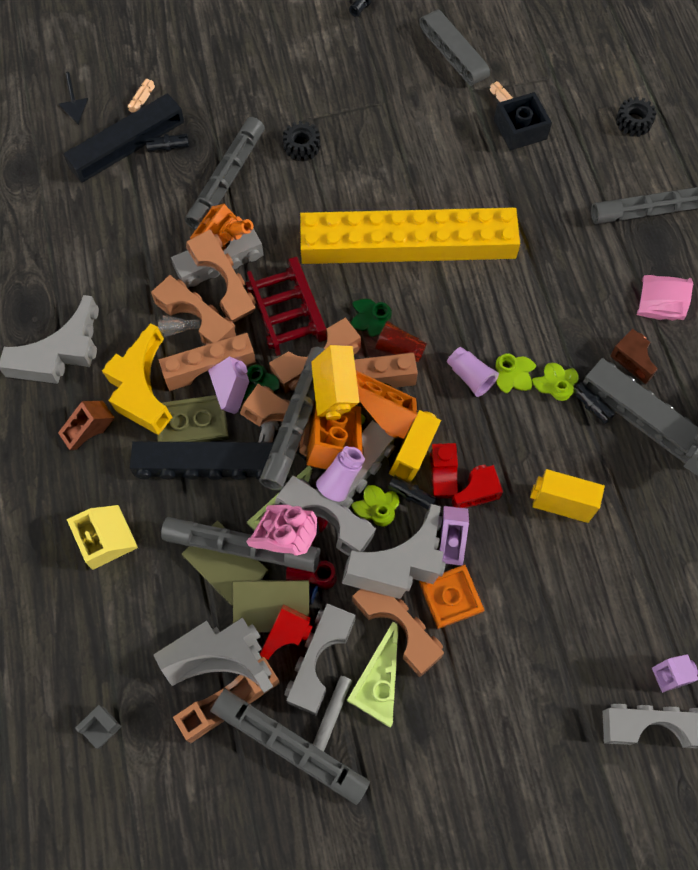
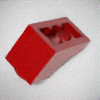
(444, 470)
(482, 488)
(288, 628)

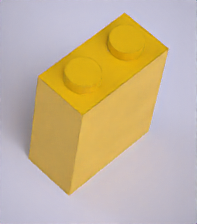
(335, 382)
(415, 446)
(567, 496)

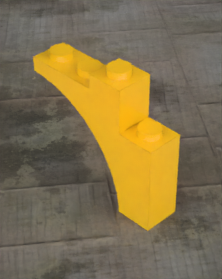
(132, 376)

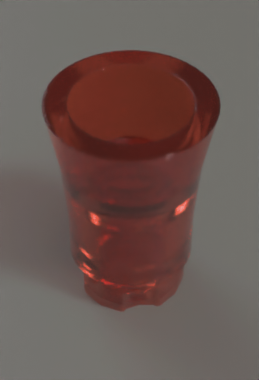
(399, 342)

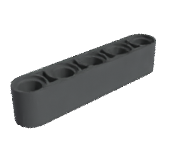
(454, 47)

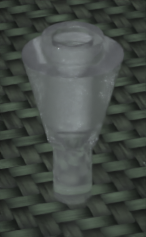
(173, 325)

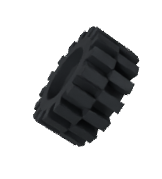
(639, 108)
(301, 150)

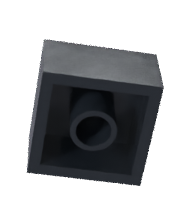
(522, 121)

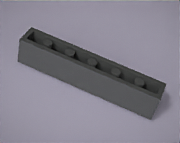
(642, 408)

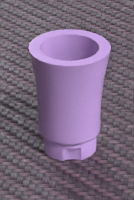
(472, 371)
(340, 474)

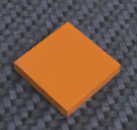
(452, 597)

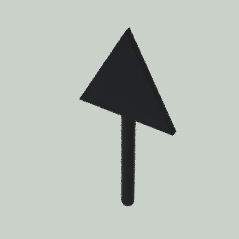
(74, 107)

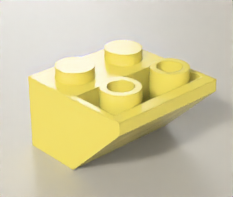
(102, 535)

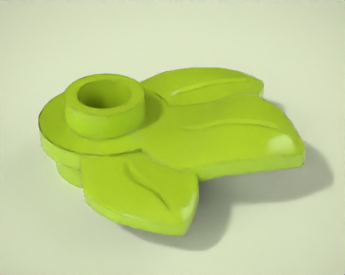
(515, 376)
(556, 378)
(377, 502)

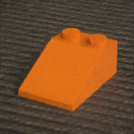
(387, 405)
(331, 436)

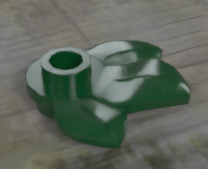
(368, 318)
(265, 379)

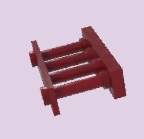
(301, 290)

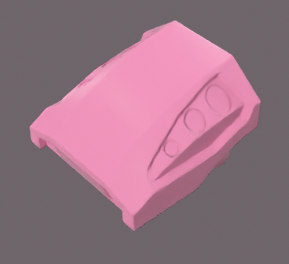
(665, 297)
(285, 530)

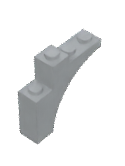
(47, 358)
(394, 569)
(215, 651)

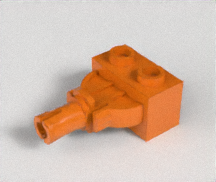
(224, 224)

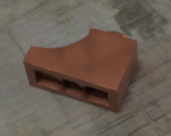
(633, 355)
(85, 422)

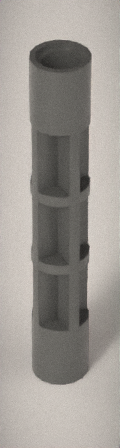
(226, 171)
(644, 205)
(292, 428)
(233, 543)
(290, 746)

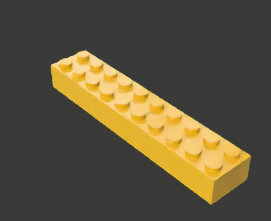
(409, 235)

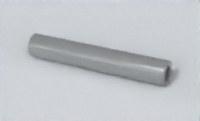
(332, 713)

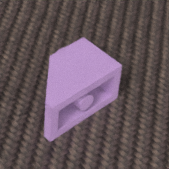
(230, 383)
(454, 534)
(675, 672)

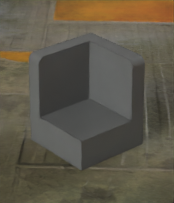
(98, 726)

